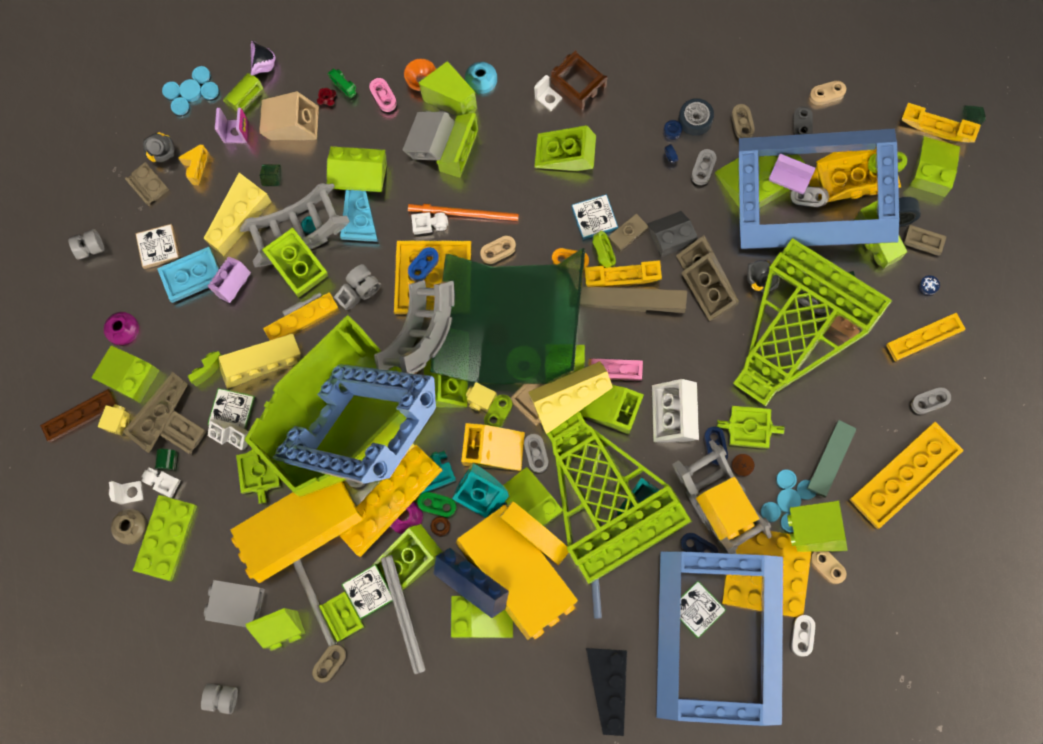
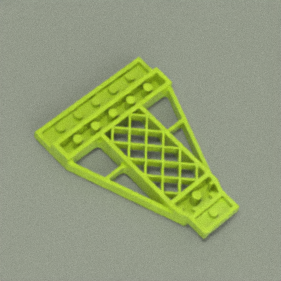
(825, 284)
(629, 532)

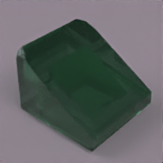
(974, 114)
(270, 174)

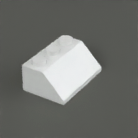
(675, 411)

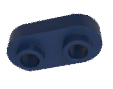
(720, 441)
(700, 544)

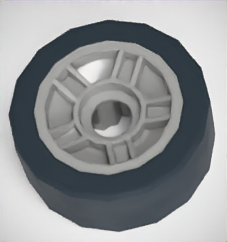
(694, 108)

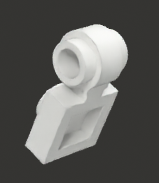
(423, 222)
(164, 482)

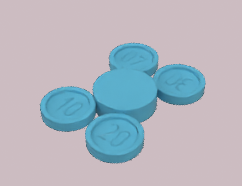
(190, 90)
(786, 498)

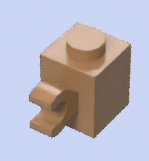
(843, 329)

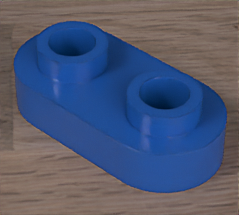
(420, 263)

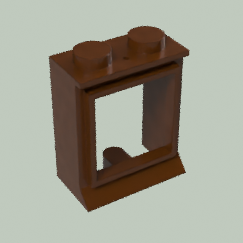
(568, 90)

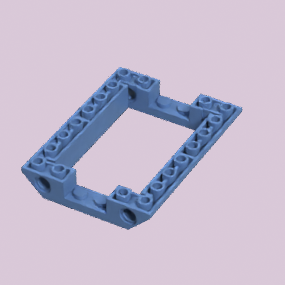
(880, 230)
(416, 403)
(708, 711)

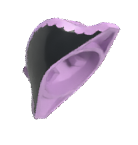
(261, 59)

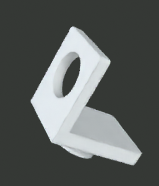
(542, 90)
(119, 495)

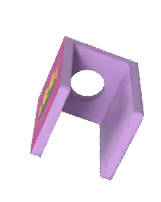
(224, 127)

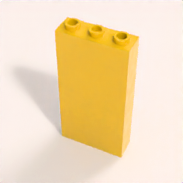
(293, 529)
(534, 587)

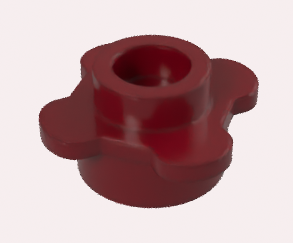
(323, 92)

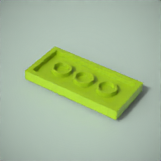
(165, 538)

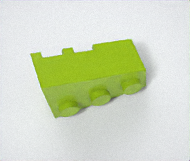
(884, 253)

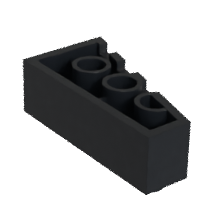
(609, 686)

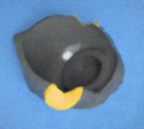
(158, 147)
(758, 275)

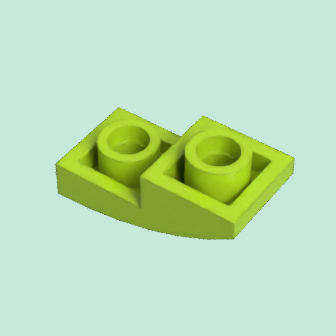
(211, 365)

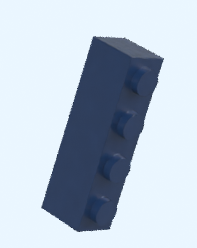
(471, 582)

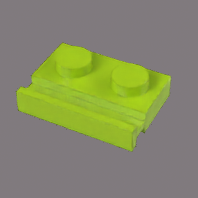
(341, 616)

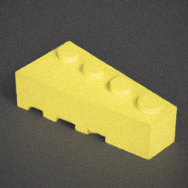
(241, 202)
(258, 360)
(569, 394)

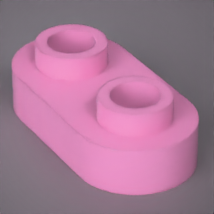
(384, 95)

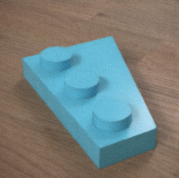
(359, 214)

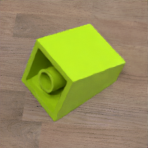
(448, 91)
(817, 527)

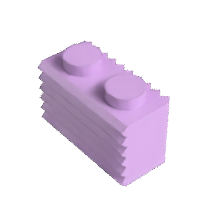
(229, 279)

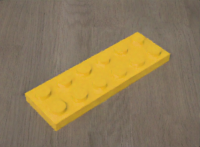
(906, 475)
(391, 499)

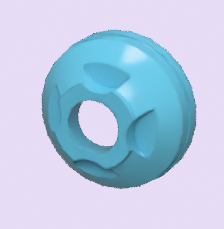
(481, 84)

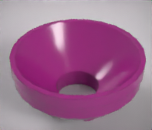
(128, 331)
(415, 518)

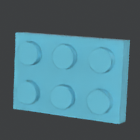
(188, 274)

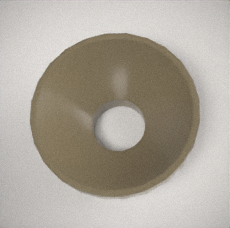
(135, 532)

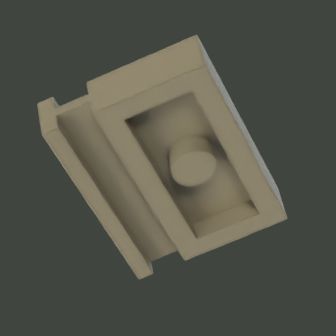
(147, 184)
(182, 432)

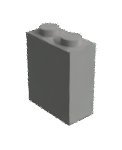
(429, 135)
(233, 603)

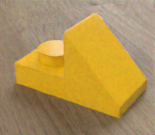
(196, 161)

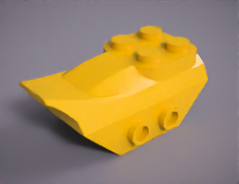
(846, 175)

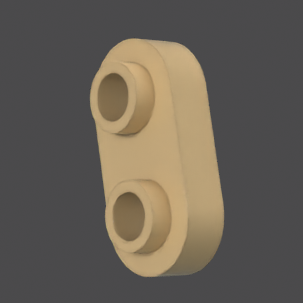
(828, 91)
(496, 248)
(828, 566)

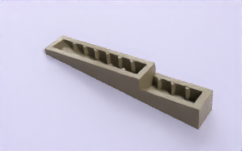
(634, 299)

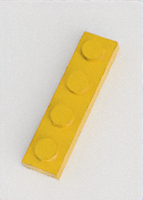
(302, 317)
(925, 337)

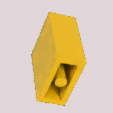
(728, 509)

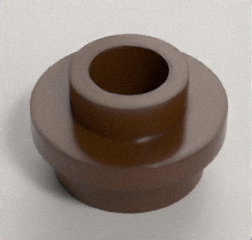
(436, 521)

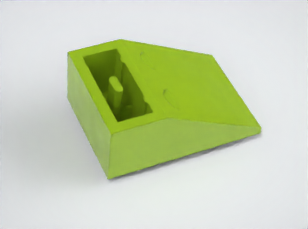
(614, 409)

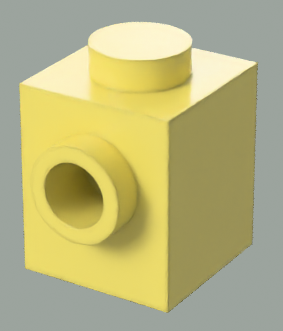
(480, 397)
(114, 419)

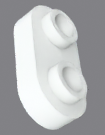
(805, 636)

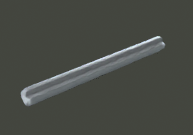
(403, 614)

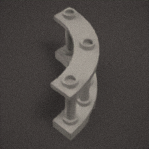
(318, 237)
(400, 351)
(684, 475)

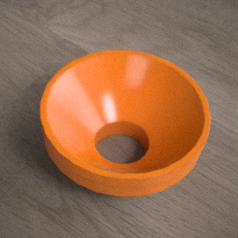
(415, 69)

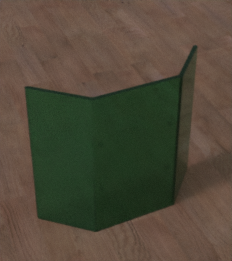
(511, 322)

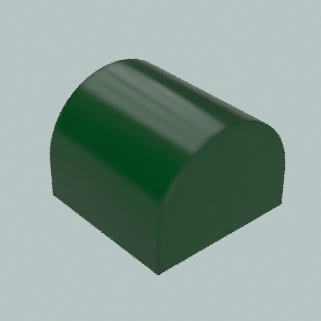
(166, 459)

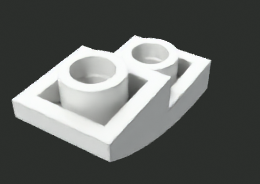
(227, 432)

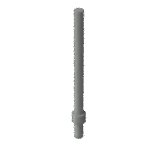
(314, 603)

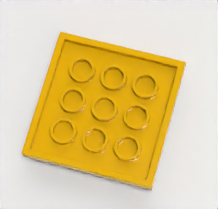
(406, 253)
(747, 590)

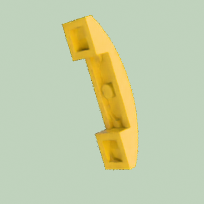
(940, 126)
(623, 275)
(535, 532)

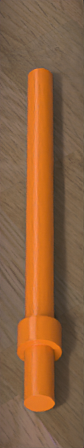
(425, 208)

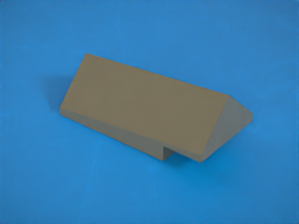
(707, 279)

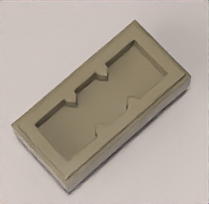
(628, 232)

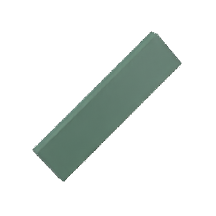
(831, 459)

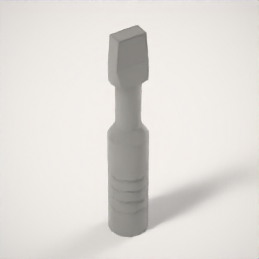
(300, 304)

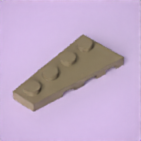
(154, 415)

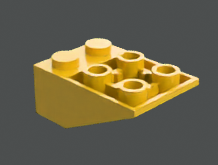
(492, 447)

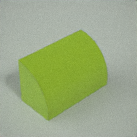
(243, 92)

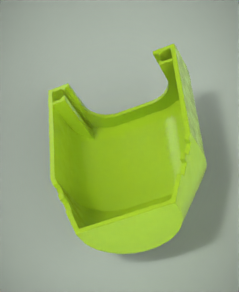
(297, 404)

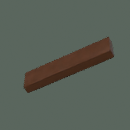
(78, 415)

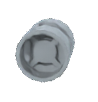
(90, 239)
(363, 282)
(217, 698)

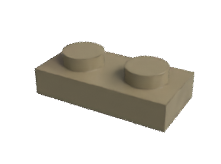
(924, 240)

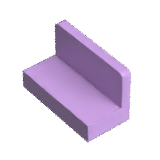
(791, 174)

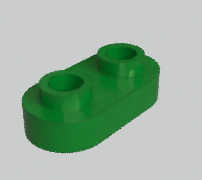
(339, 80)
(437, 504)

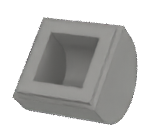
(347, 297)

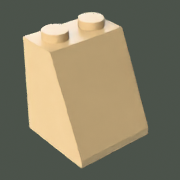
(289, 117)

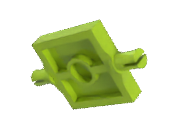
(750, 427)
(256, 475)

